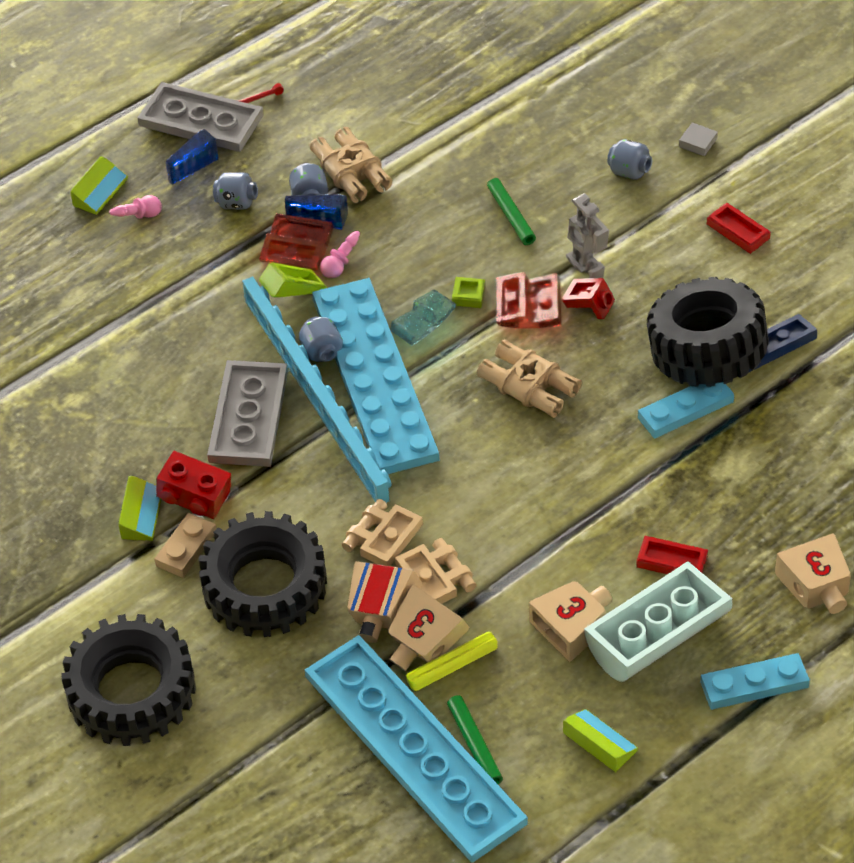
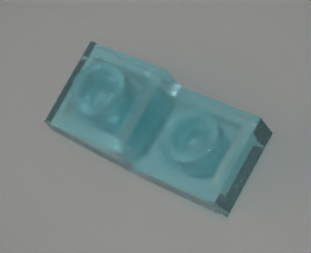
(424, 317)

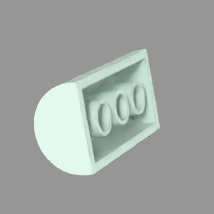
(656, 621)

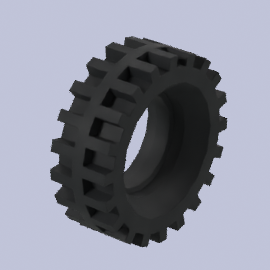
(255, 541)
(123, 644)

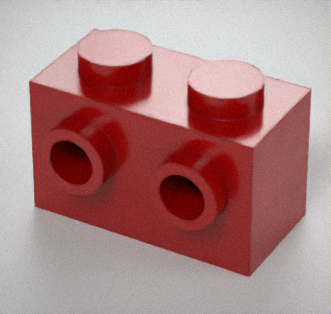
(193, 485)

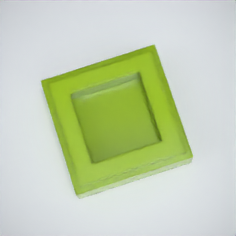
(468, 292)

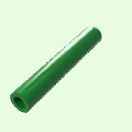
(511, 211)
(473, 737)

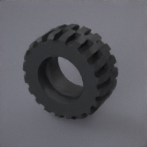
(707, 331)

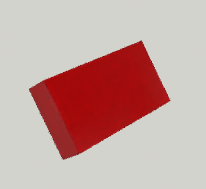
(738, 228)
(666, 556)

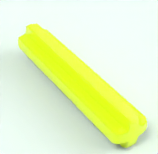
(451, 661)

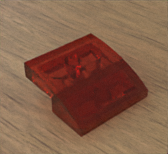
(296, 241)
(528, 301)

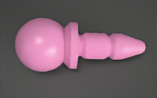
(147, 206)
(333, 265)

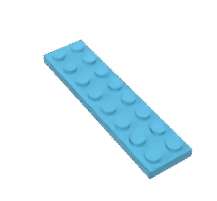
(377, 378)
(416, 748)

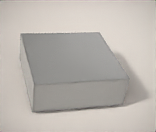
(698, 139)

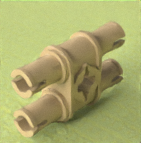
(350, 164)
(529, 378)

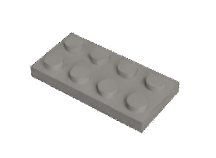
(188, 111)
(248, 413)

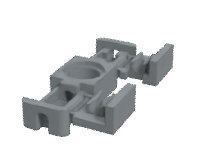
(587, 235)

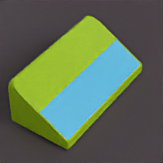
(97, 186)
(139, 510)
(599, 739)

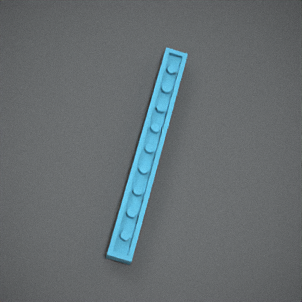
(319, 395)

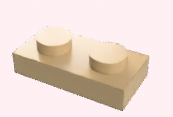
(185, 545)

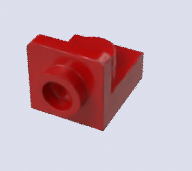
(590, 293)

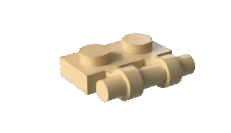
(389, 538)
(434, 579)

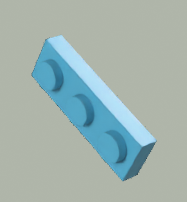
(684, 407)
(754, 681)

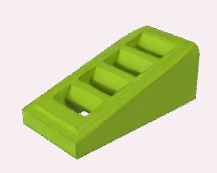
(289, 280)

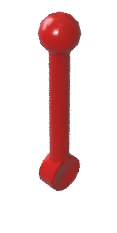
(277, 89)

